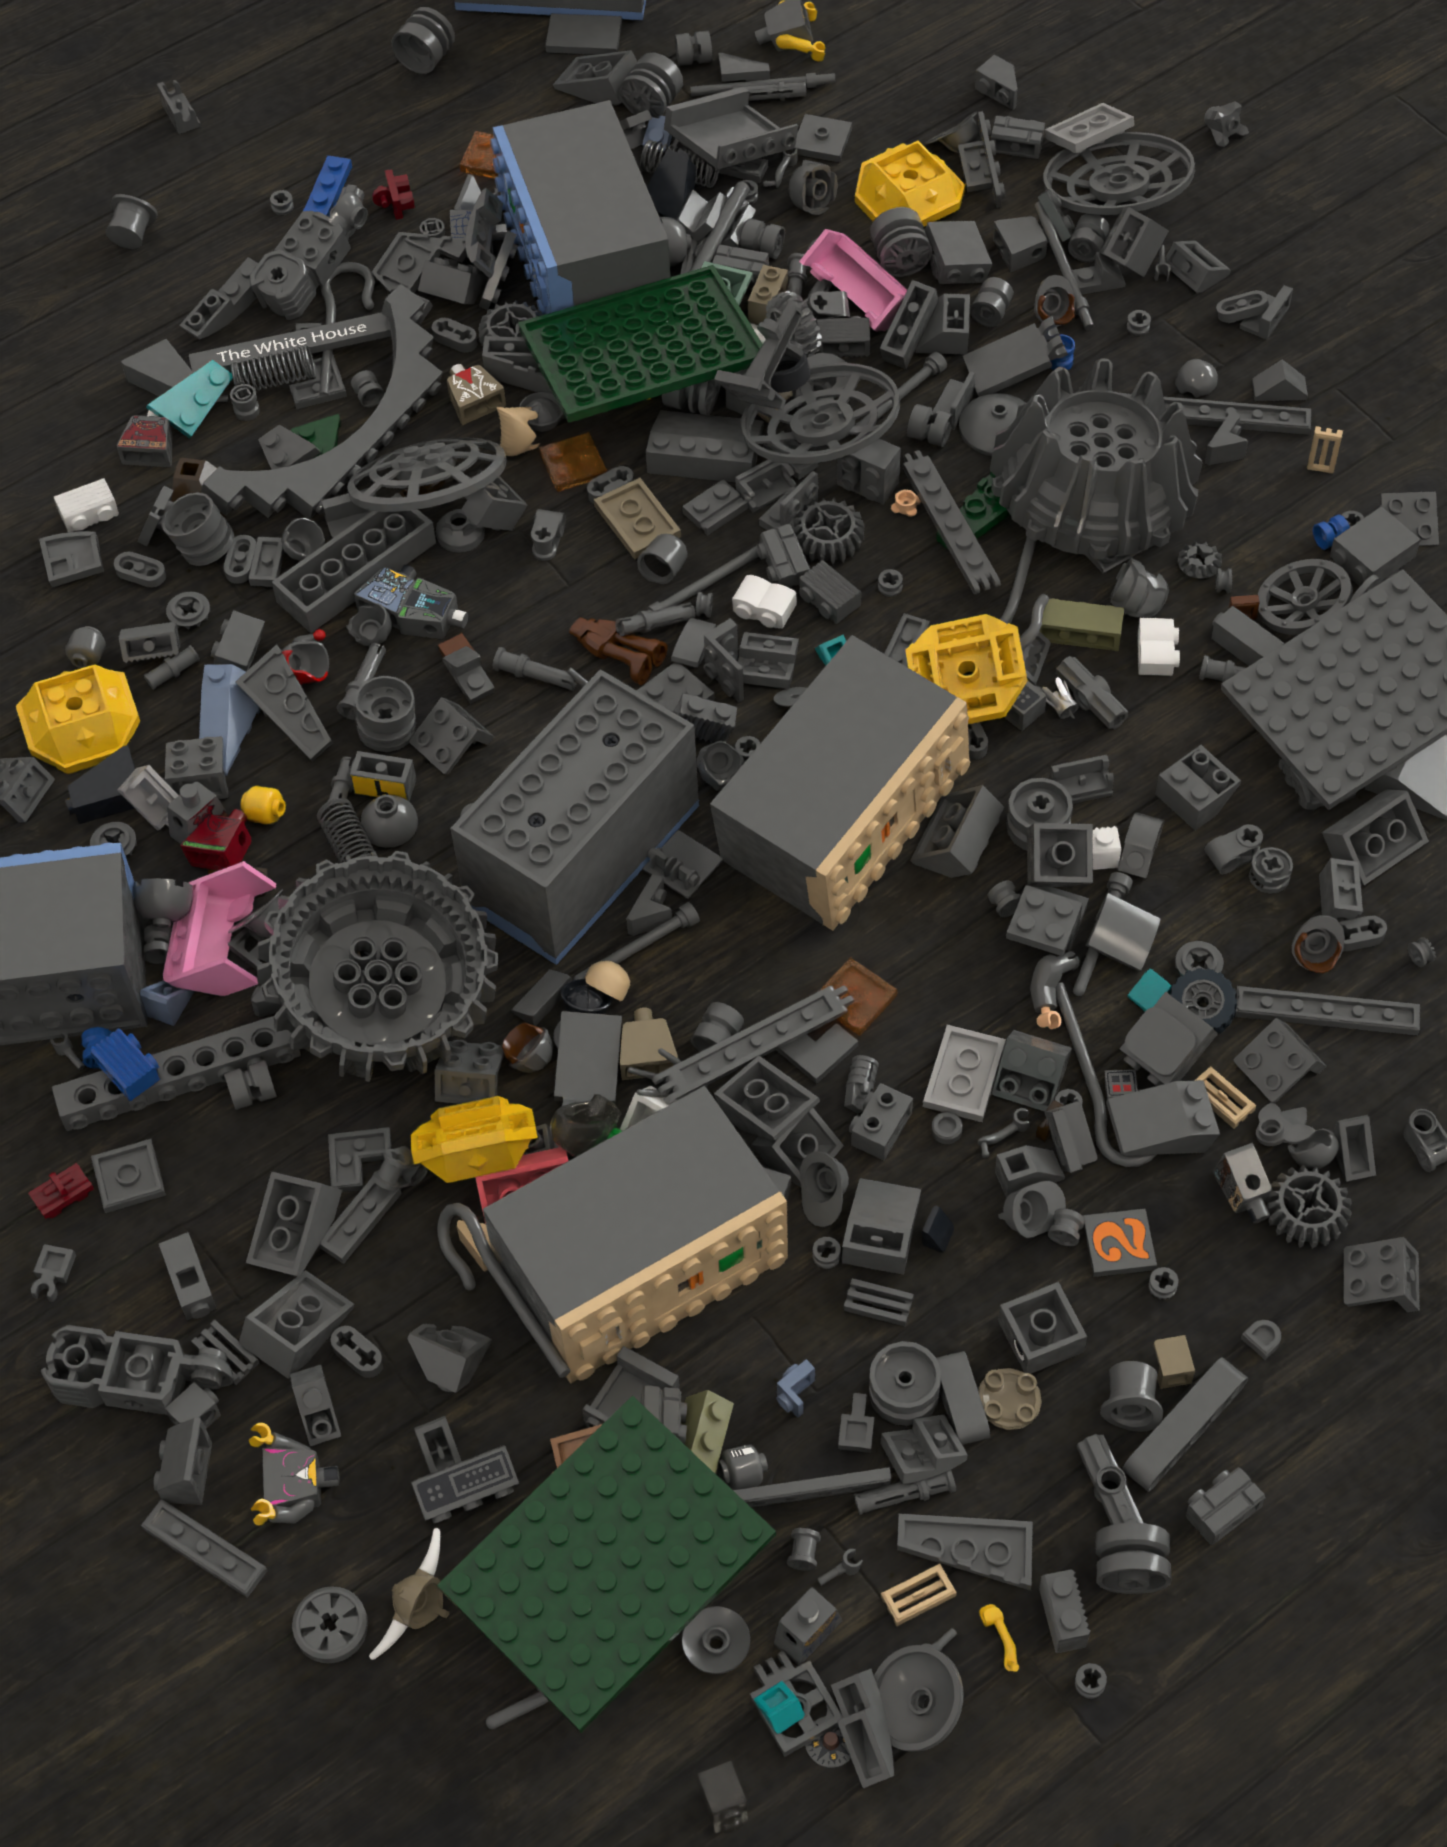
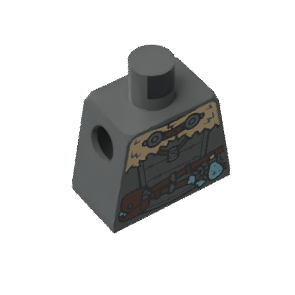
(1244, 1181)

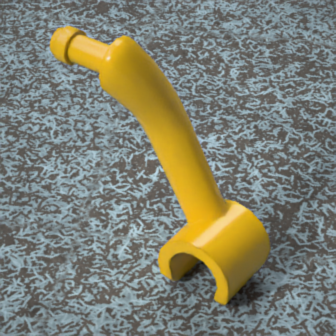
(992, 1615)

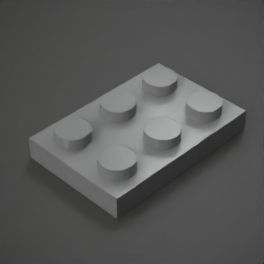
(1089, 128)
(964, 1073)

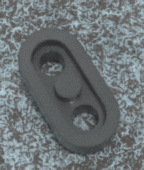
(1242, 306)
(237, 563)
(144, 570)

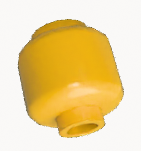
(263, 805)

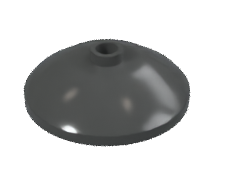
(985, 418)
(905, 1683)

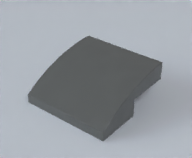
(768, 659)
(1123, 932)
(923, 1450)

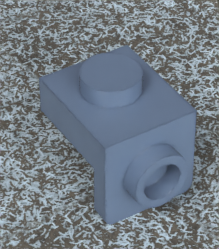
(656, 132)
(793, 1383)

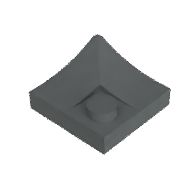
(71, 556)

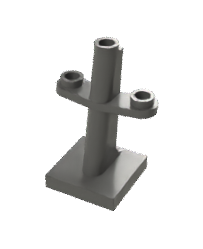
(755, 384)

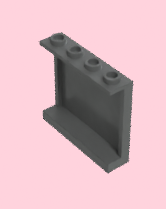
(727, 129)

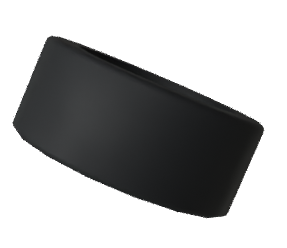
(792, 378)

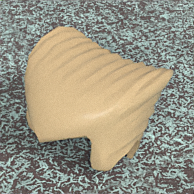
(515, 430)

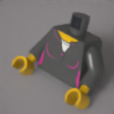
(289, 1478)

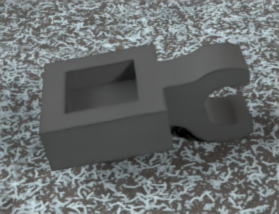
(856, 1429)

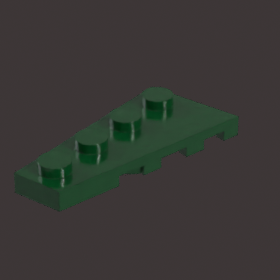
(981, 509)

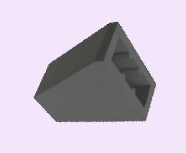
(156, 368)

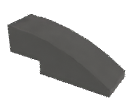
(865, 1727)

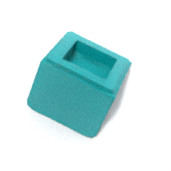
(829, 649)
(1149, 990)
(780, 1707)

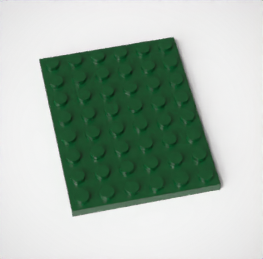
(641, 343)
(606, 1562)

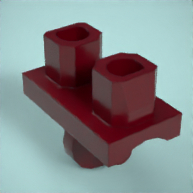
(389, 195)
(61, 1191)

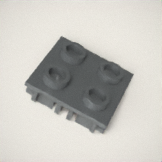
(1416, 512)
(682, 863)

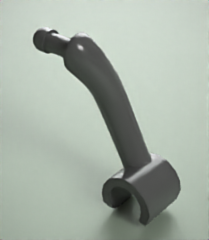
(788, 160)
(1016, 1125)

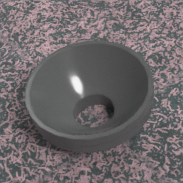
(458, 538)

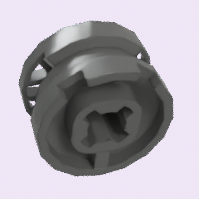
(1272, 869)

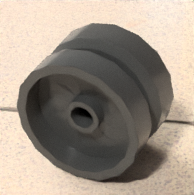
(1036, 802)
(904, 1383)
(1133, 1558)

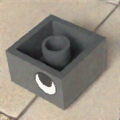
(1042, 1328)

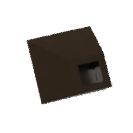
(190, 476)

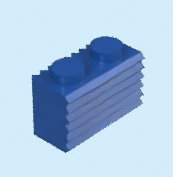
(125, 1064)

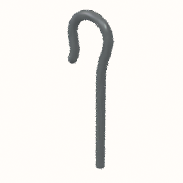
(331, 312)
(1015, 596)
(1093, 1086)
(498, 1274)

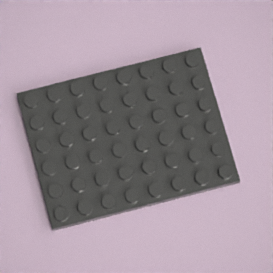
(1353, 690)

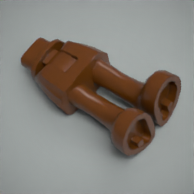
(603, 640)

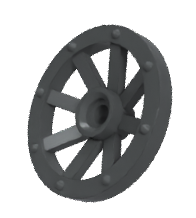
(1305, 600)

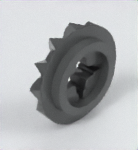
(1193, 567)
(186, 601)
(115, 831)
(1198, 951)

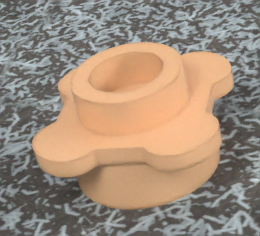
(906, 503)

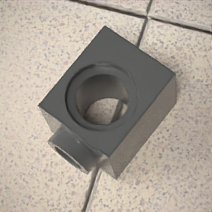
(194, 1404)

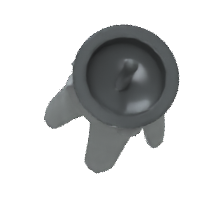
(1061, 701)

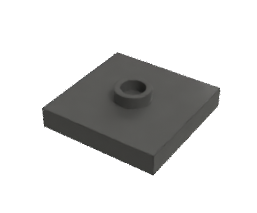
(822, 138)

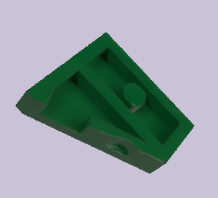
(321, 433)

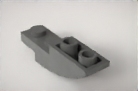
(222, 306)

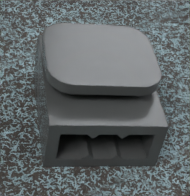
(1374, 547)
(1167, 1041)

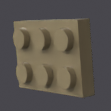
(635, 516)

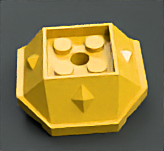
(909, 179)
(977, 646)
(78, 717)
(474, 1138)

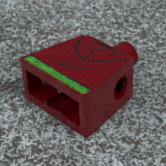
(218, 841)

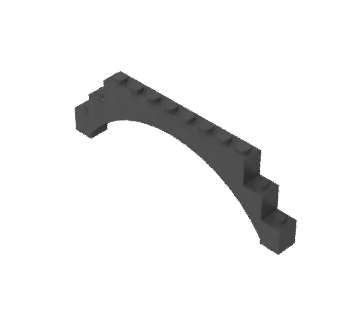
(325, 476)

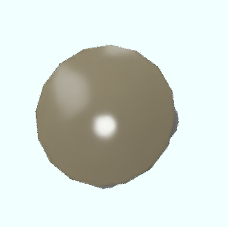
(1010, 1398)

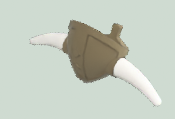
(415, 1599)

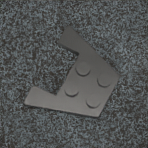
(406, 257)

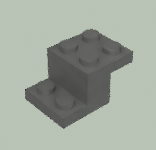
(1047, 919)

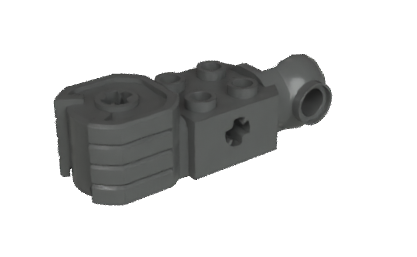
(306, 257)
(127, 1369)

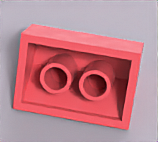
(530, 1167)

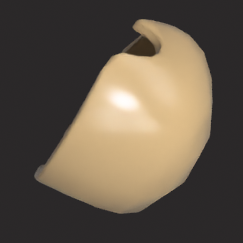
(609, 979)

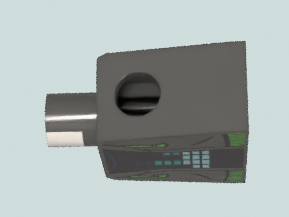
(430, 611)

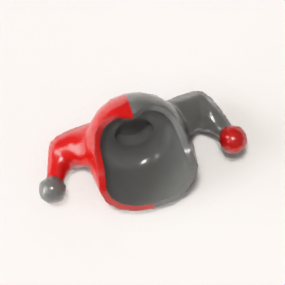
(308, 658)

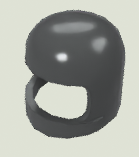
(669, 551)

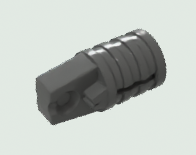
(860, 1082)

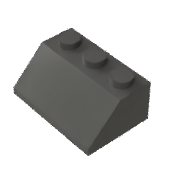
(958, 832)
(1377, 834)

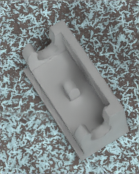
(148, 795)

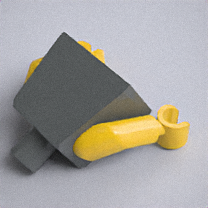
(790, 28)

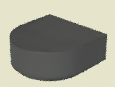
(1262, 1337)

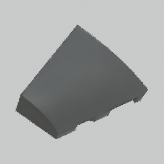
(737, 68)

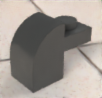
(1140, 844)

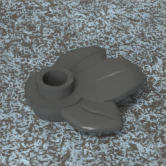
(1282, 1126)

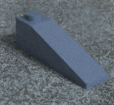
(225, 709)

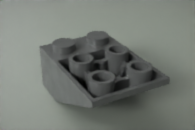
(880, 1226)

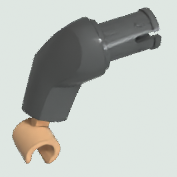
(1043, 985)

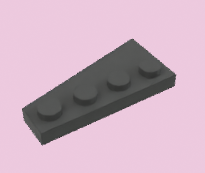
(282, 699)
(975, 1545)

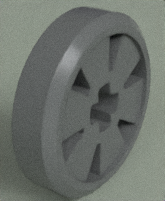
(333, 1604)

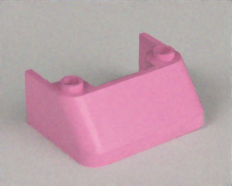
(858, 274)
(200, 940)

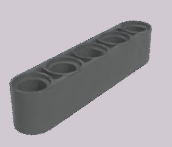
(1184, 1424)

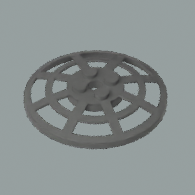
(1124, 180)
(824, 420)
(424, 465)

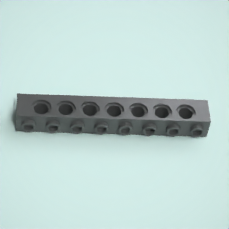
(188, 1059)

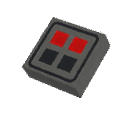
(1119, 1082)

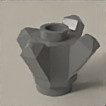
(1225, 122)

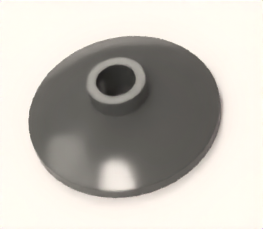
(715, 1624)

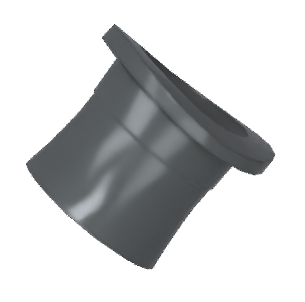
(129, 220)
(1132, 1397)

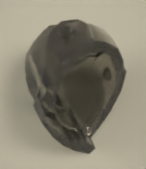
(583, 1124)

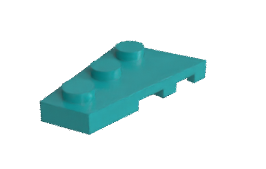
(192, 398)

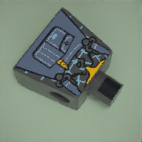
(388, 589)

